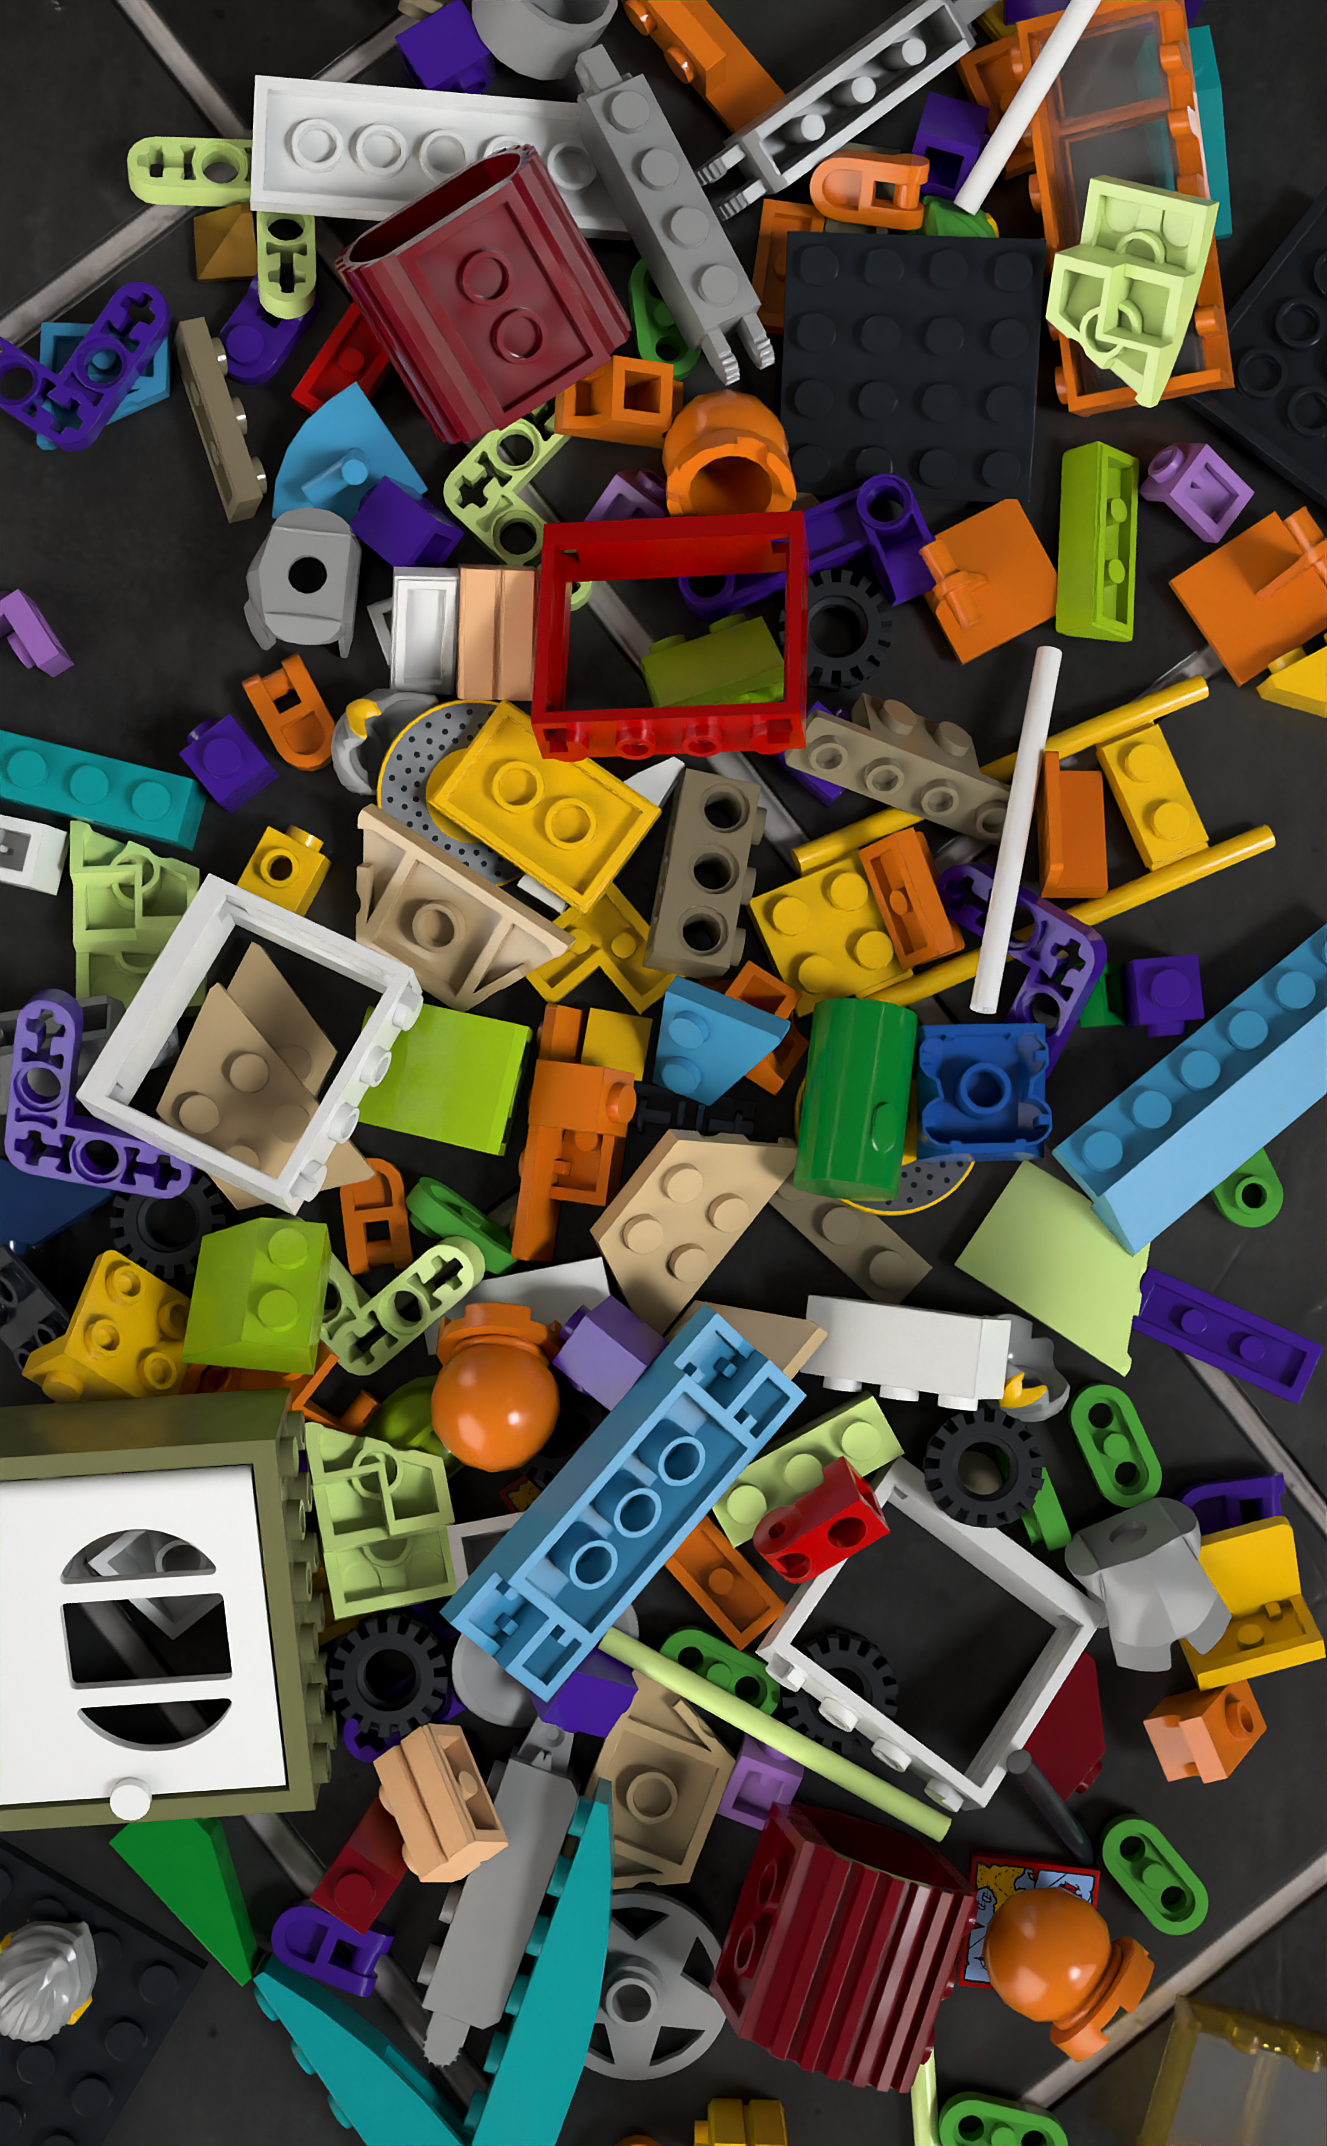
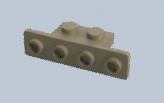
(906, 764)

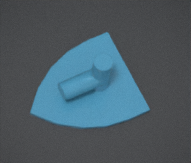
(340, 457)

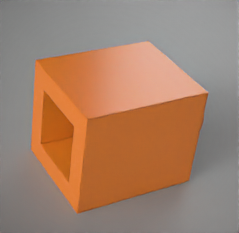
(582, 1098)

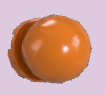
(727, 458)
(497, 1385)
(1058, 1966)

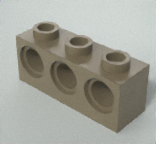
(679, 896)

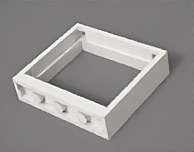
(171, 987)
(1008, 1566)

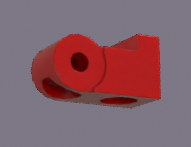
(821, 1525)

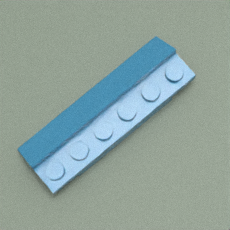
(1207, 1102)
(623, 1503)

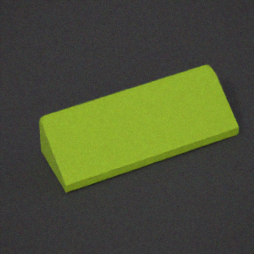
(1097, 543)

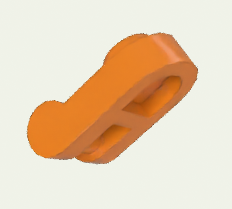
(846, 188)
(303, 731)
(377, 1201)

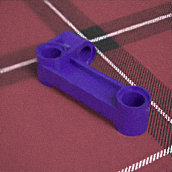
(836, 535)

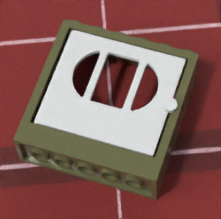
(55, 1759)

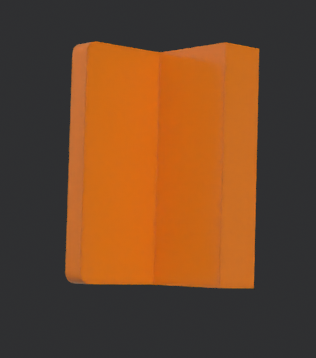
(1070, 832)
(907, 896)

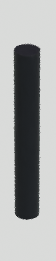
(1052, 1807)

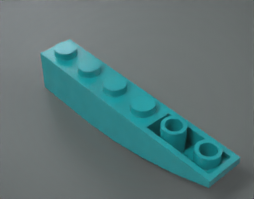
(100, 791)
(558, 2001)
(364, 2071)

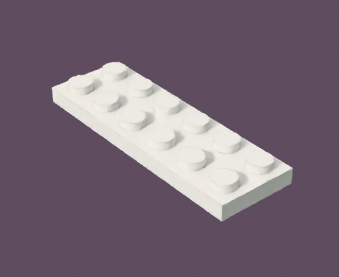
(381, 147)

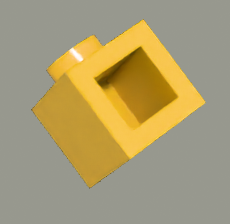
(286, 869)

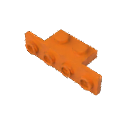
(707, 56)
(561, 1161)

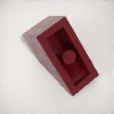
(1070, 1732)
(363, 1870)

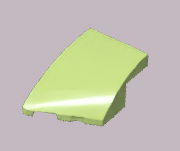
(1133, 279)
(125, 913)
(1059, 1264)
(379, 1522)

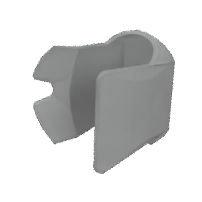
(298, 617)
(1149, 1582)

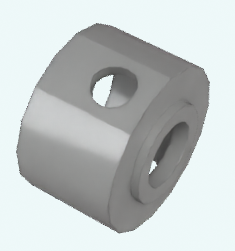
(541, 35)

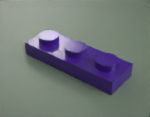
(1225, 1336)

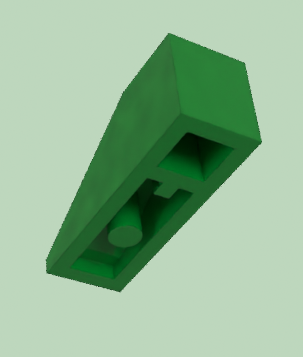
(196, 1879)

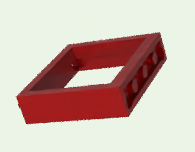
(666, 550)

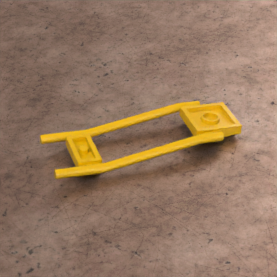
(829, 931)

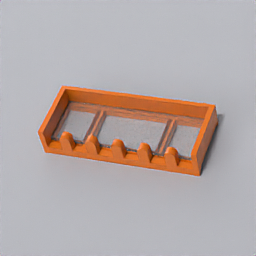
(1129, 114)

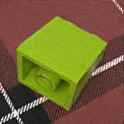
(452, 1079)

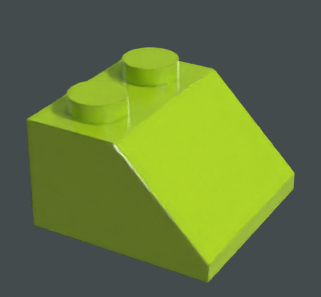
(725, 667)
(260, 1296)

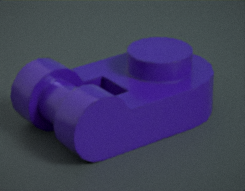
(253, 346)
(1218, 1503)
(306, 1939)

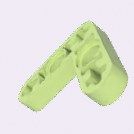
(200, 191)
(502, 503)
(359, 1314)

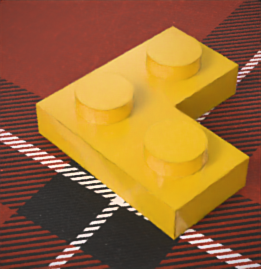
(607, 939)

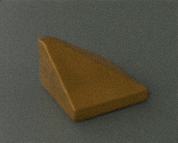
(226, 244)

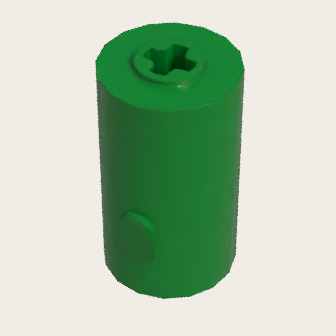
(855, 1099)

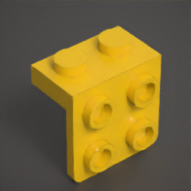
(119, 1340)
(1260, 1585)

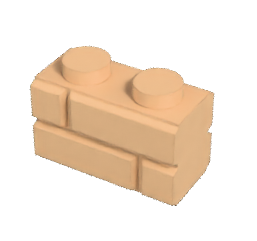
(496, 632)
(439, 1804)

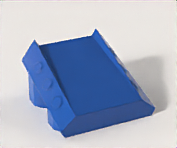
(981, 1092)

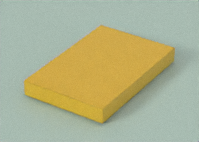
(548, 817)

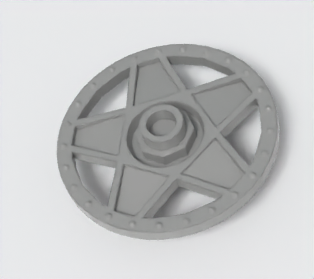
(649, 1990)

